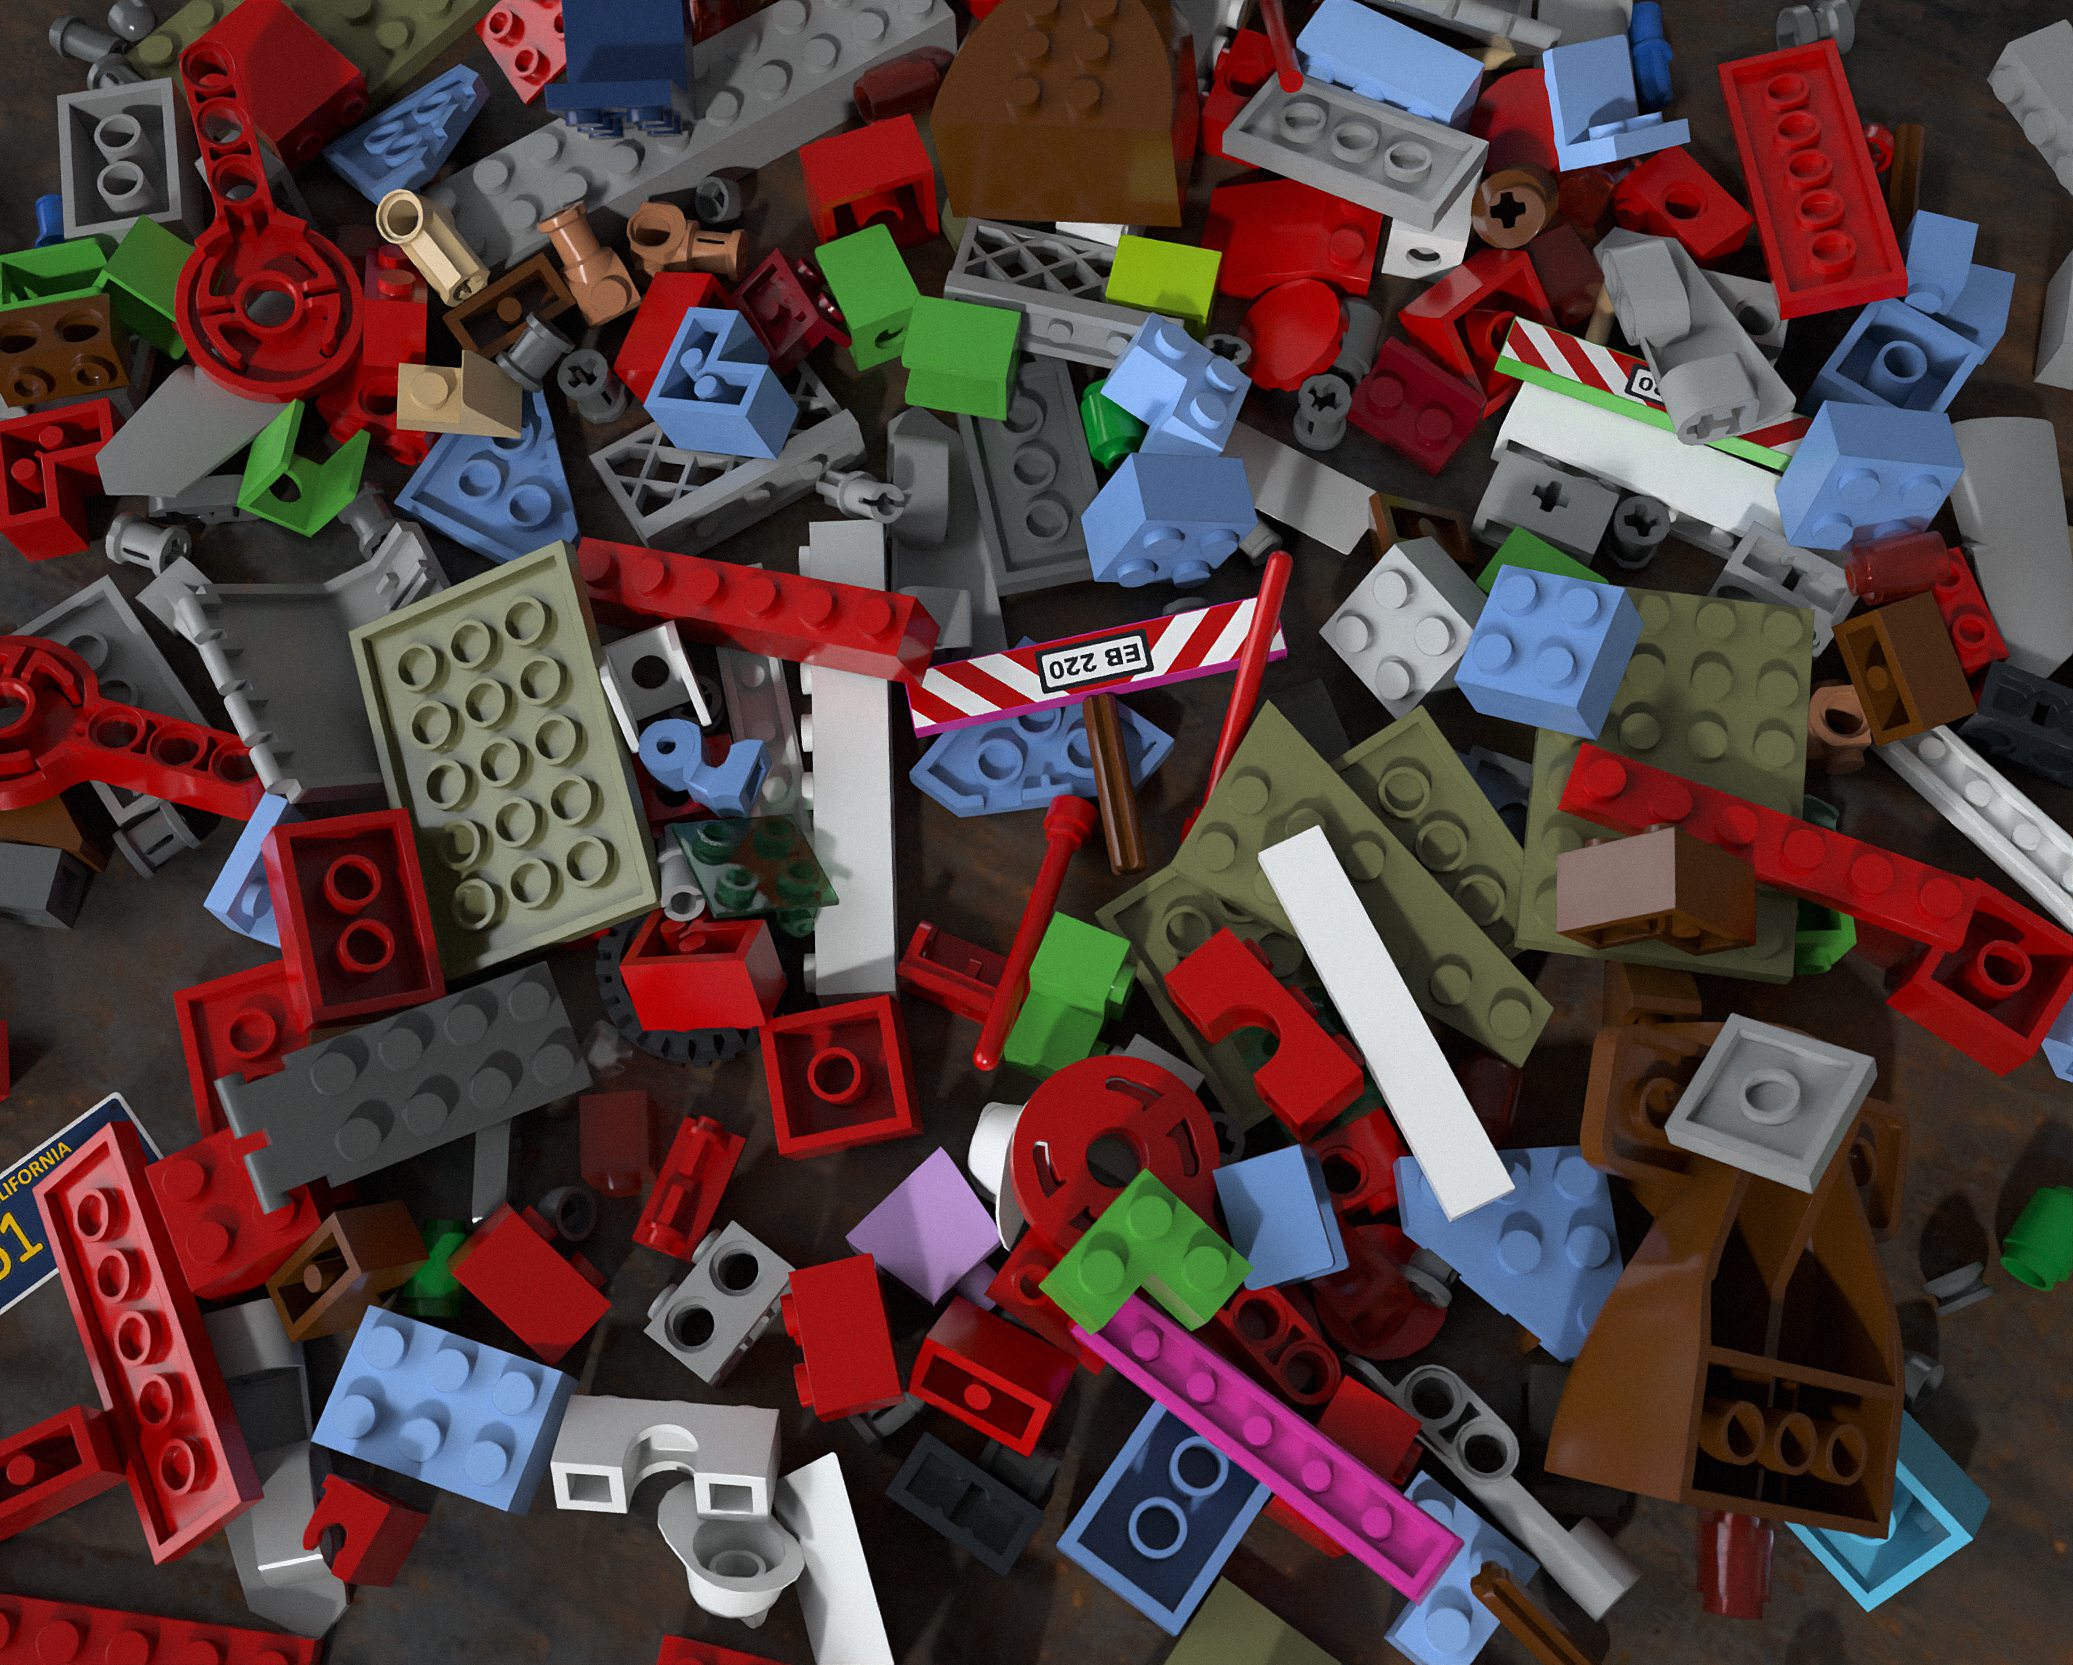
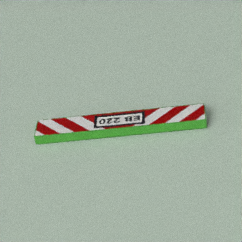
(1627, 388)

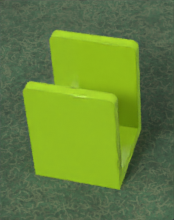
(1166, 281)

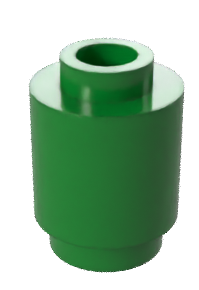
(1109, 429)
(2042, 1239)
(433, 1289)

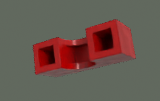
(1230, 988)

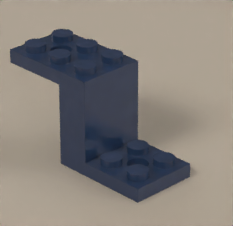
(626, 68)

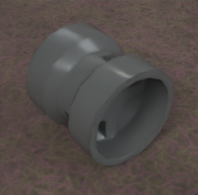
(1826, 21)

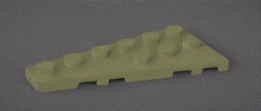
(1446, 961)

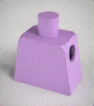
(933, 1237)

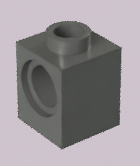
(39, 886)

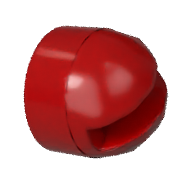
(1884, 139)

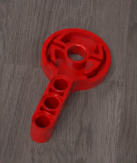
(258, 254)
(65, 746)
(1079, 1109)

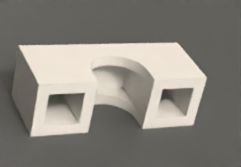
(617, 1442)

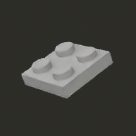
(1772, 1102)

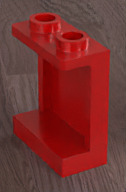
(291, 77)

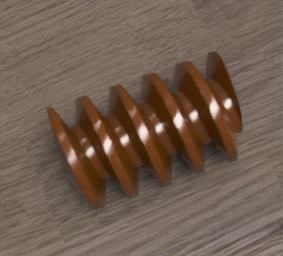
(1501, 223)

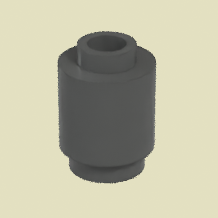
(1359, 344)

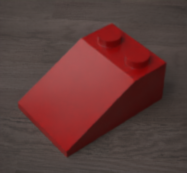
(1289, 234)

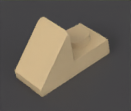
(460, 400)

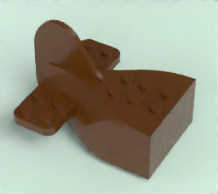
(1071, 113)
(1754, 1326)

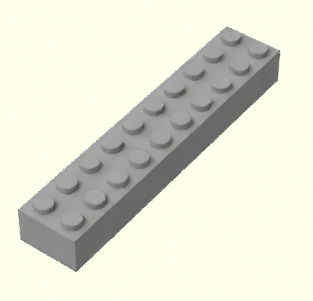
(757, 98)

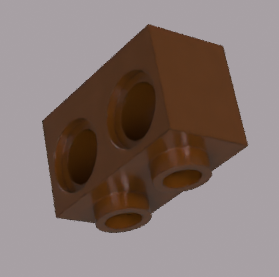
(62, 350)

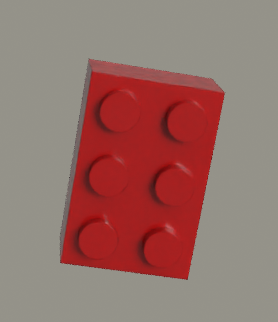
(352, 918)

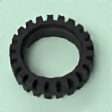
(676, 1047)

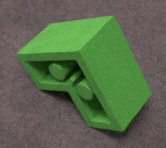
(1075, 991)
(1151, 1243)

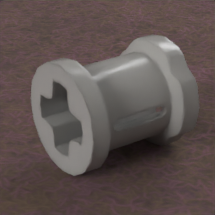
(146, 543)

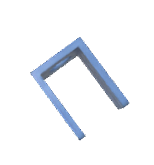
(1282, 1217)

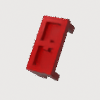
(952, 973)
(377, 1528)

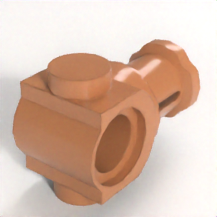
(682, 245)
(589, 271)
(1827, 748)

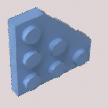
(410, 138)
(496, 491)
(1030, 760)
(1534, 1253)

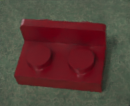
(790, 310)
(1416, 407)

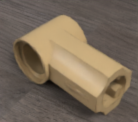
(433, 245)

